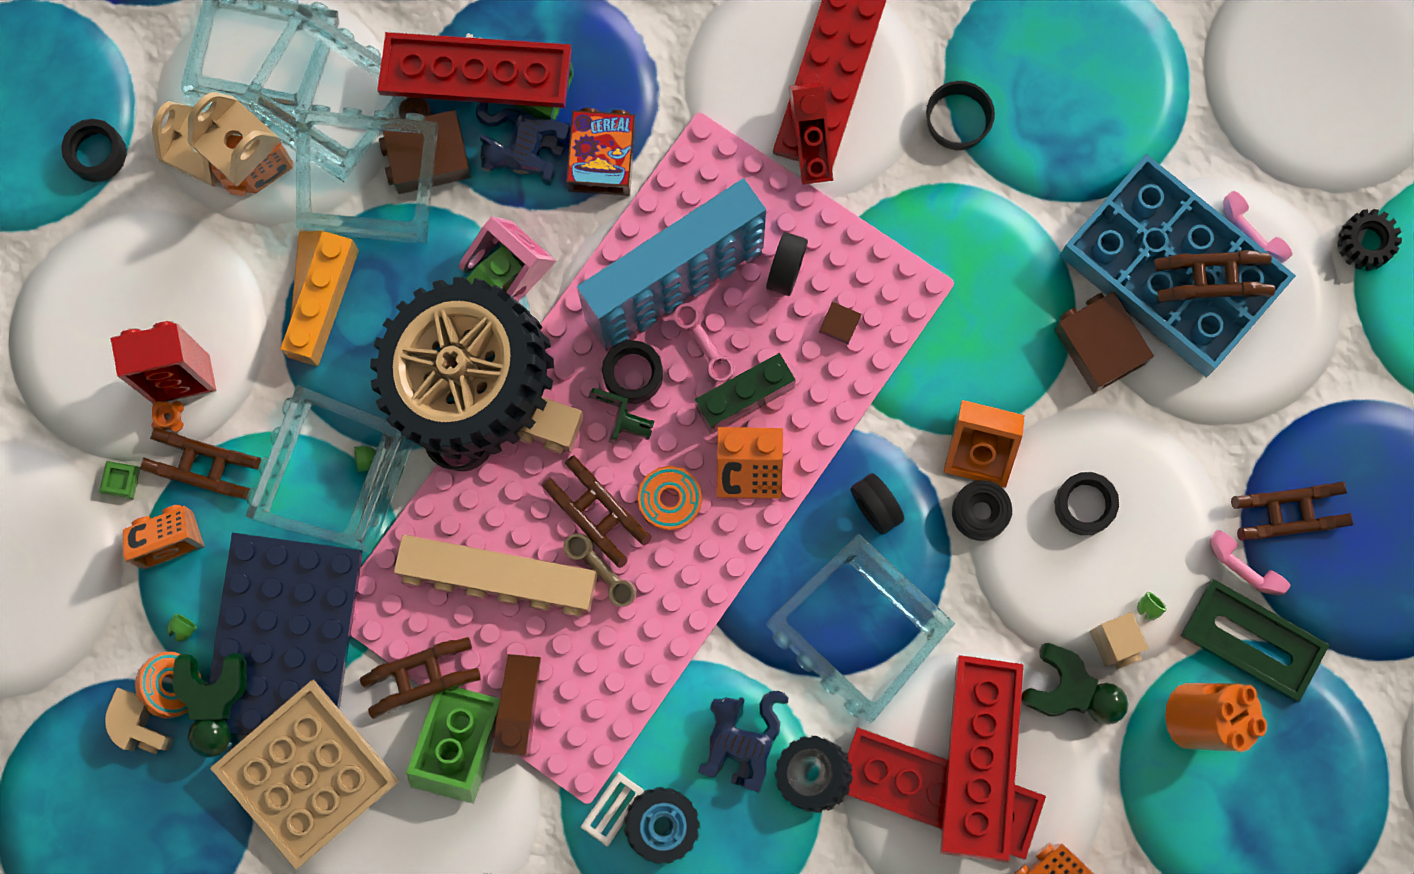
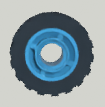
(678, 837)

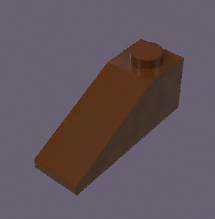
(517, 706)

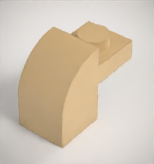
(127, 722)

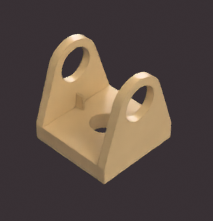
(220, 121)
(173, 145)

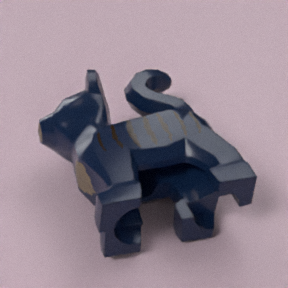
(527, 140)
(743, 746)

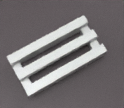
(596, 833)

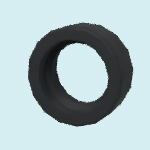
(83, 130)
(786, 263)
(638, 348)
(1097, 481)

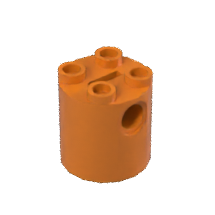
(1215, 716)

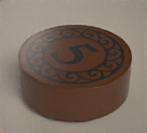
(415, 106)

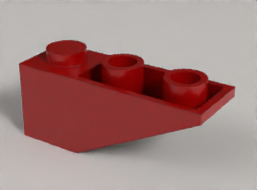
(811, 132)

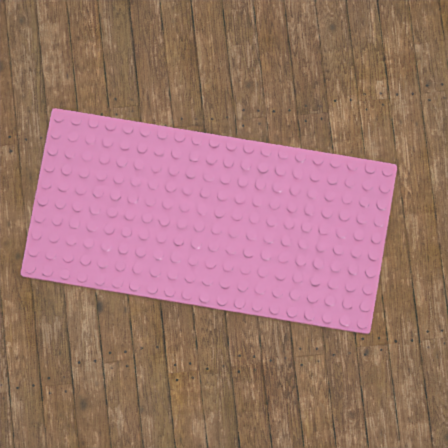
(618, 663)

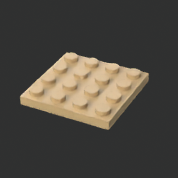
(304, 774)

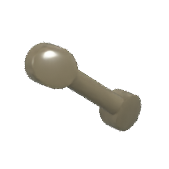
(580, 547)

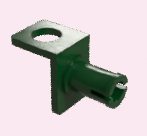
(623, 421)

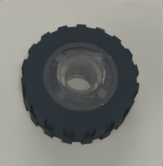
(794, 771)

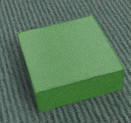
(119, 480)

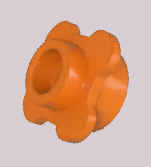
(159, 411)

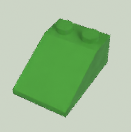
(454, 744)

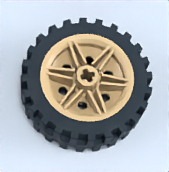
(513, 379)

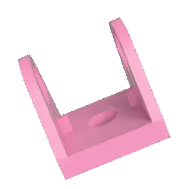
(501, 230)

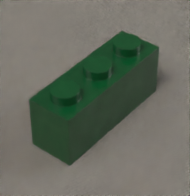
(745, 393)

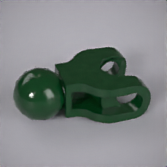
(1076, 690)
(209, 703)

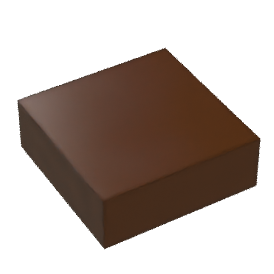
(840, 323)

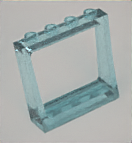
(196, 85)
(323, 150)
(411, 231)
(376, 490)
(897, 590)

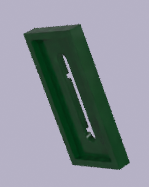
(1304, 648)

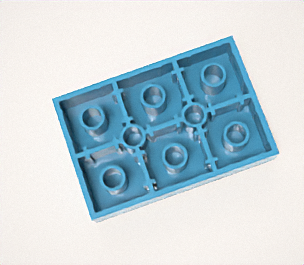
(1161, 217)
(674, 265)

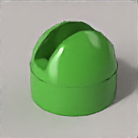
(363, 457)
(1151, 605)
(181, 627)

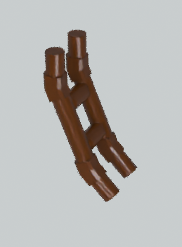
(1200, 289)
(191, 448)
(596, 491)
(1304, 497)
(437, 682)

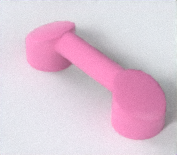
(1234, 208)
(689, 320)
(1223, 547)

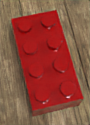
(162, 363)

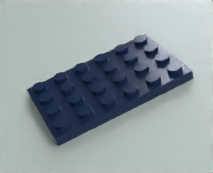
(290, 619)

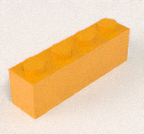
(320, 281)

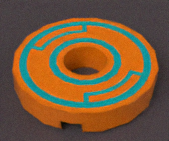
(667, 479)
(150, 689)

